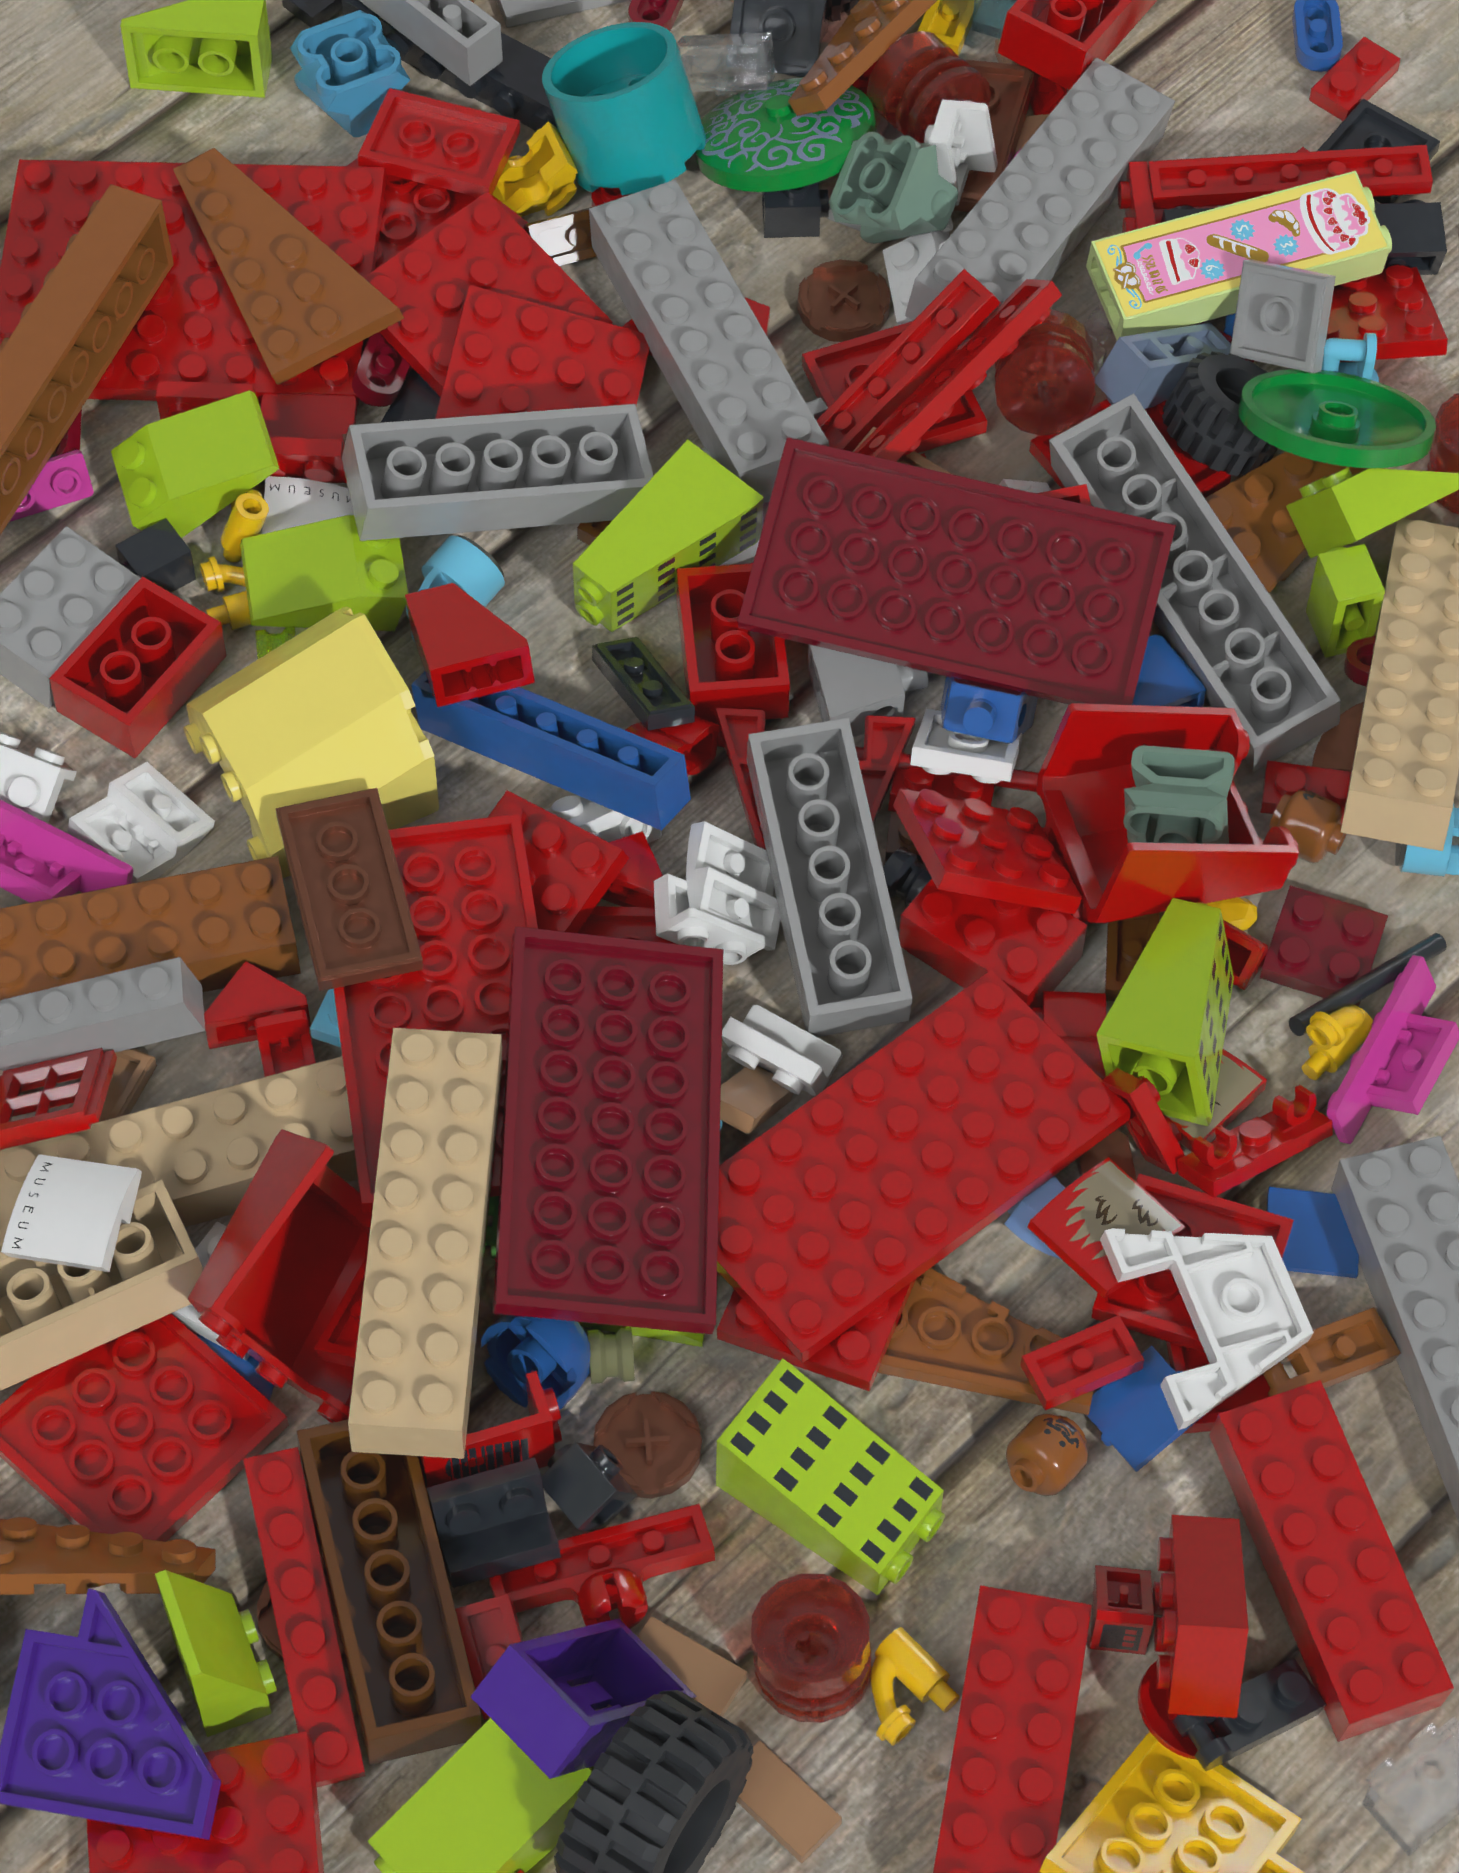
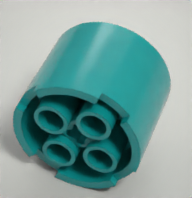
(624, 107)

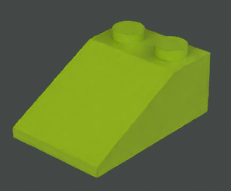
(200, 48)
(194, 463)
(1351, 506)
(319, 568)
(216, 1653)

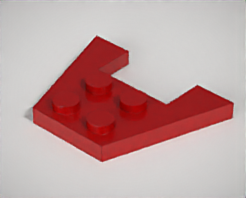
(883, 748)

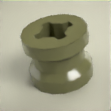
(611, 1355)

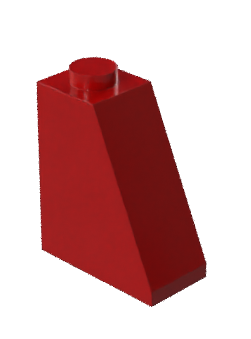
(465, 646)

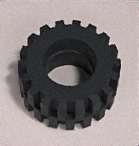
(1206, 418)

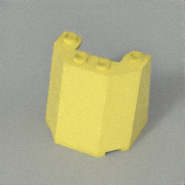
(316, 725)

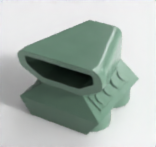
(892, 189)
(1178, 796)

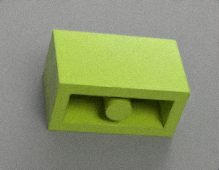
(1344, 598)

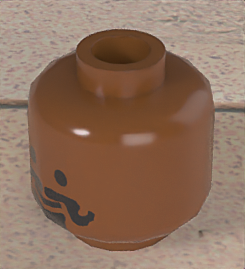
(1312, 822)
(1047, 1454)

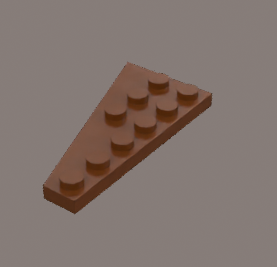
(853, 49)
(286, 281)
(1257, 514)
(966, 1344)
(91, 1559)

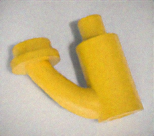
(244, 521)
(235, 606)
(1335, 1039)
(908, 1661)

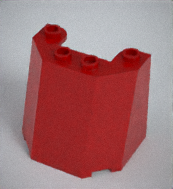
(1085, 814)
(287, 1270)

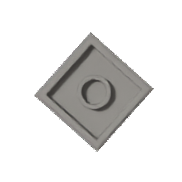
(1282, 315)

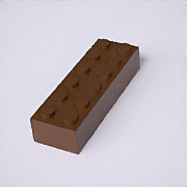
(389, 1596)

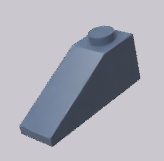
(1155, 361)

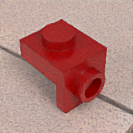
(284, 1041)

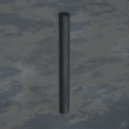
(1369, 982)

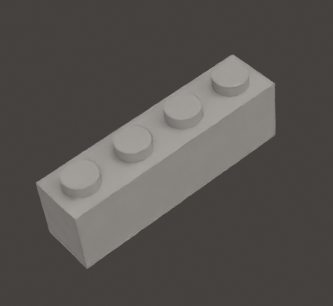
(449, 31)
(102, 1012)

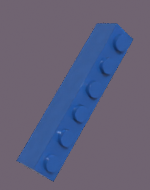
(563, 750)

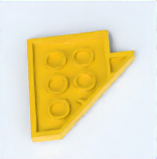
(1175, 1818)

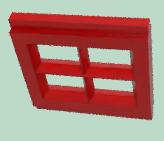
(88, 1096)

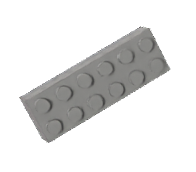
(494, 471)
(828, 878)

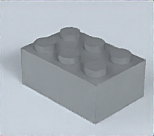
(55, 608)

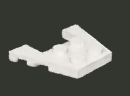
(1236, 1302)

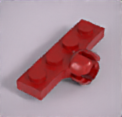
(610, 1564)

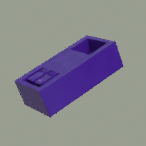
(557, 1723)

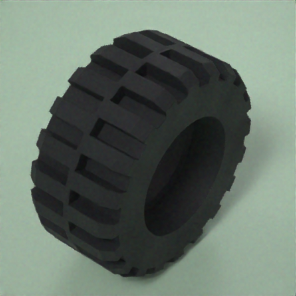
(657, 1792)

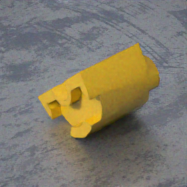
(541, 177)

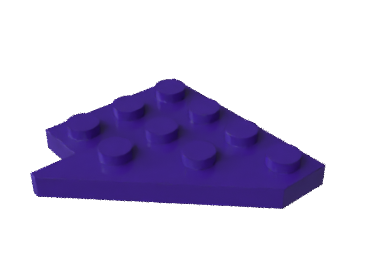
(100, 1734)

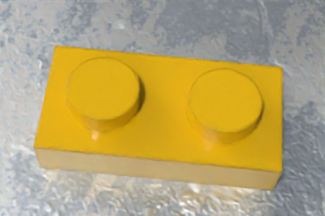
(949, 21)

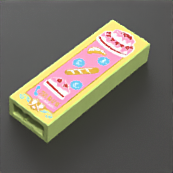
(1194, 263)

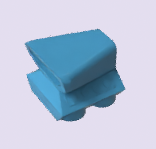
(348, 69)

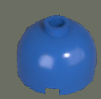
(530, 1344)

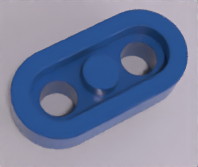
(1317, 34)

